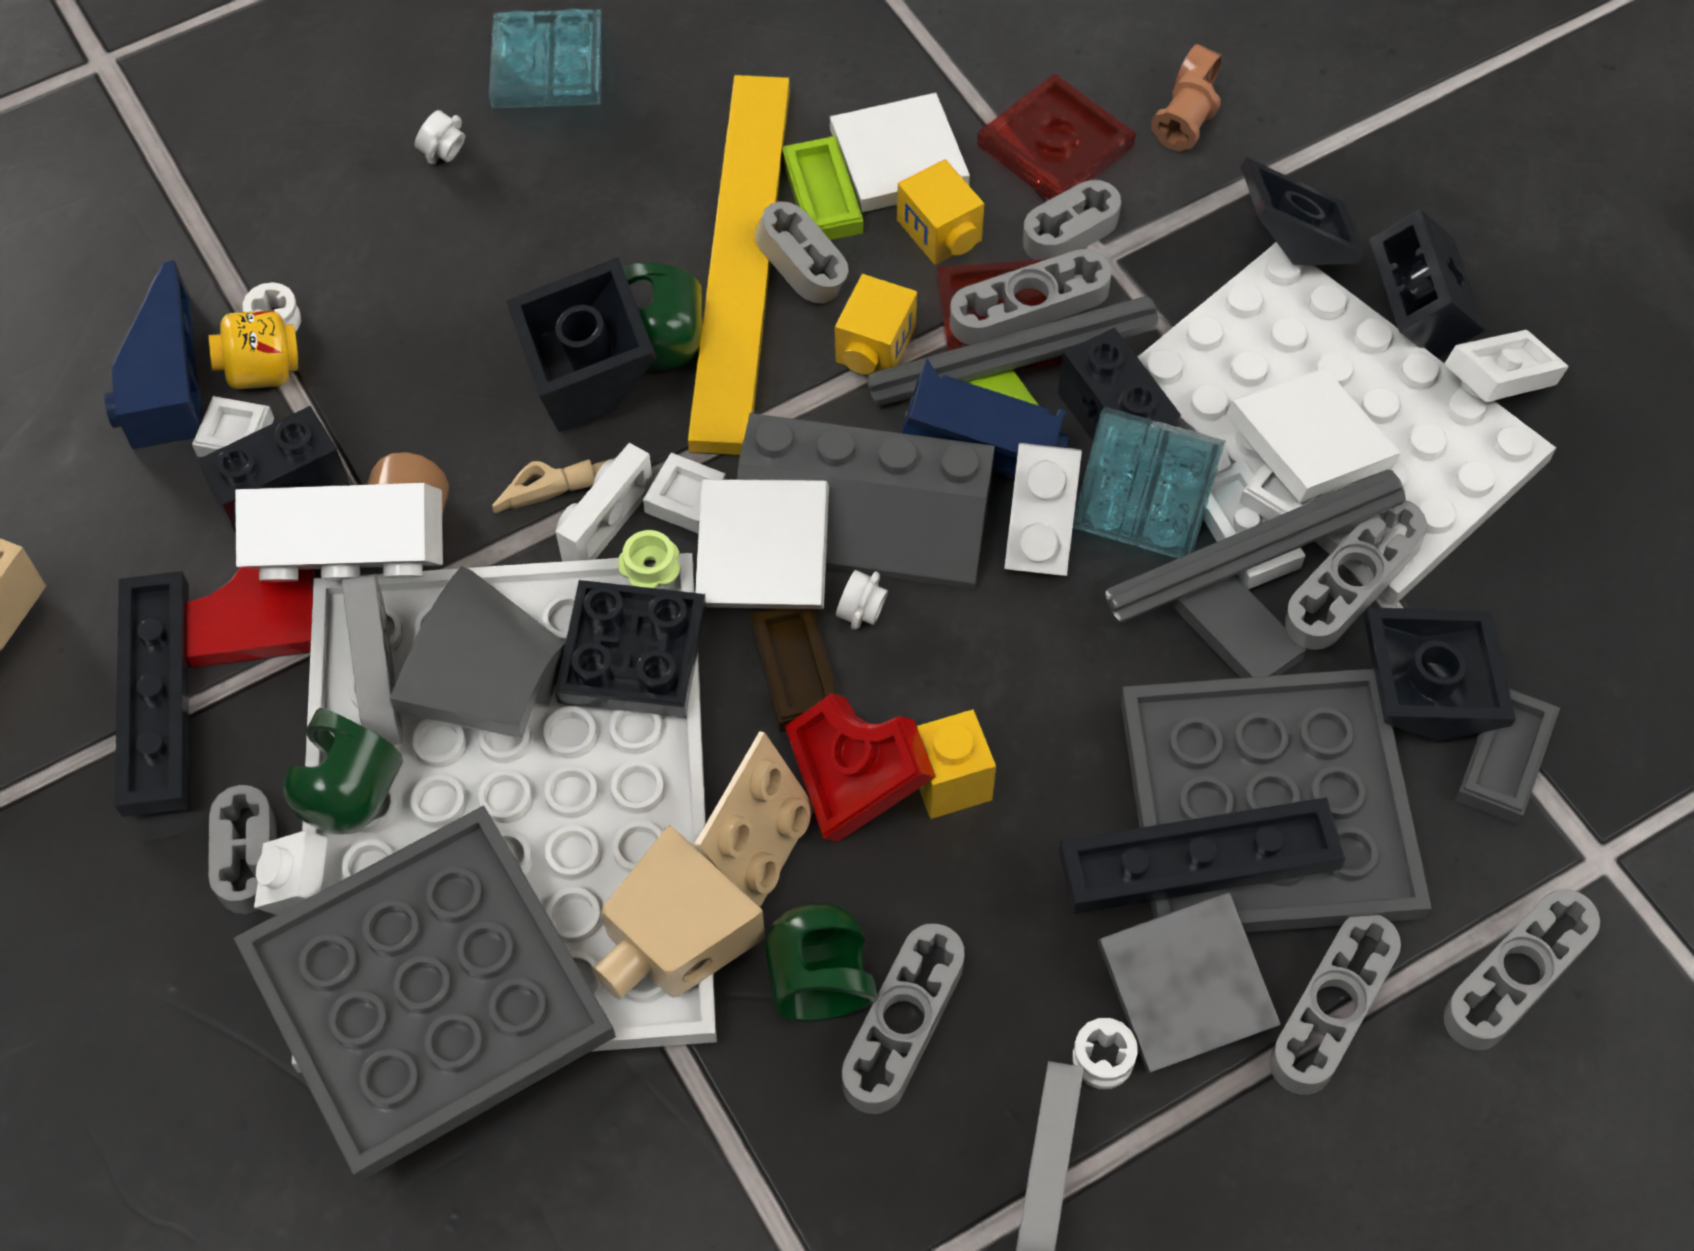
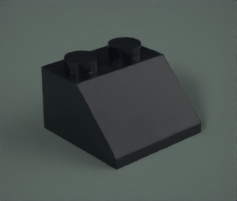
(583, 342)

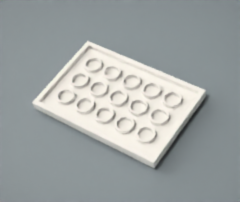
(1289, 320)

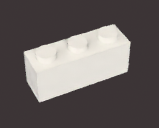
(339, 530)

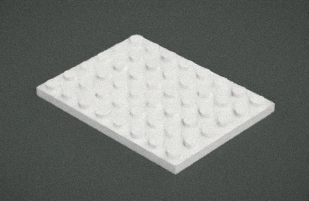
(568, 798)

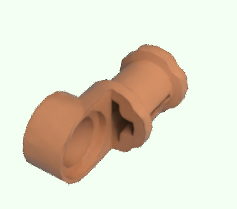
(1192, 101)

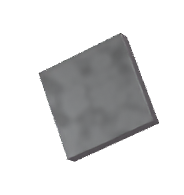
(1188, 982)

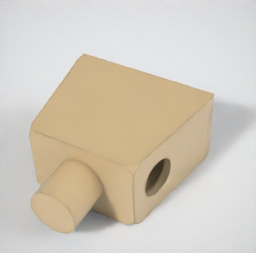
(675, 921)

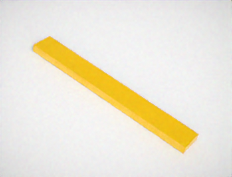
(738, 267)

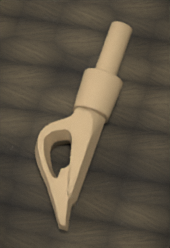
(549, 485)

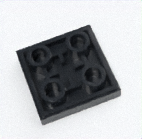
(631, 648)

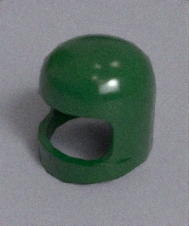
(673, 315)
(350, 783)
(818, 964)

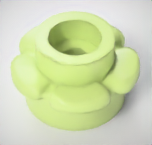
(645, 547)

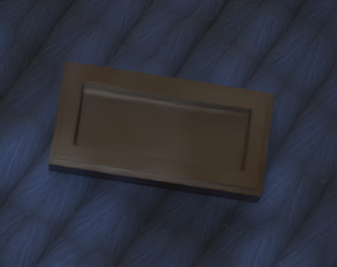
(792, 660)

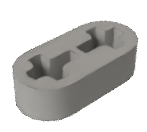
(1067, 216)
(801, 252)
(228, 848)

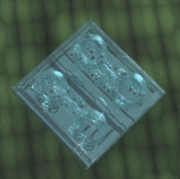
(546, 58)
(1147, 483)

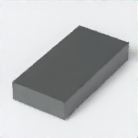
(1240, 629)
(1508, 761)

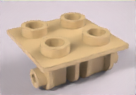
(756, 821)

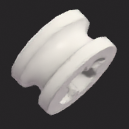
(272, 296)
(1106, 1032)

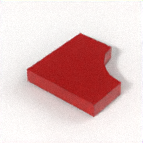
(250, 620)
(855, 766)

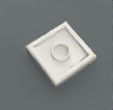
(892, 144)
(1312, 434)
(762, 543)

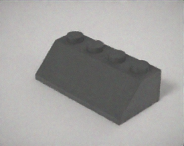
(894, 498)

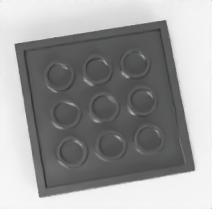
(1275, 743)
(423, 992)

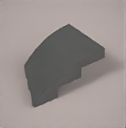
(478, 661)

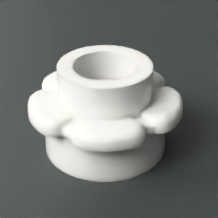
(440, 137)
(861, 599)

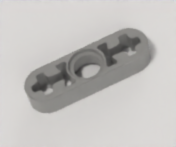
(1046, 276)
(1349, 599)
(371, 656)
(1526, 940)
(1297, 1032)
(865, 1052)
(1050, 1158)

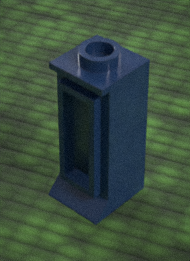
(981, 416)

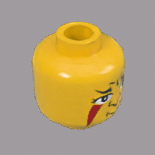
(254, 349)

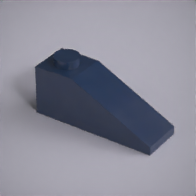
(156, 368)

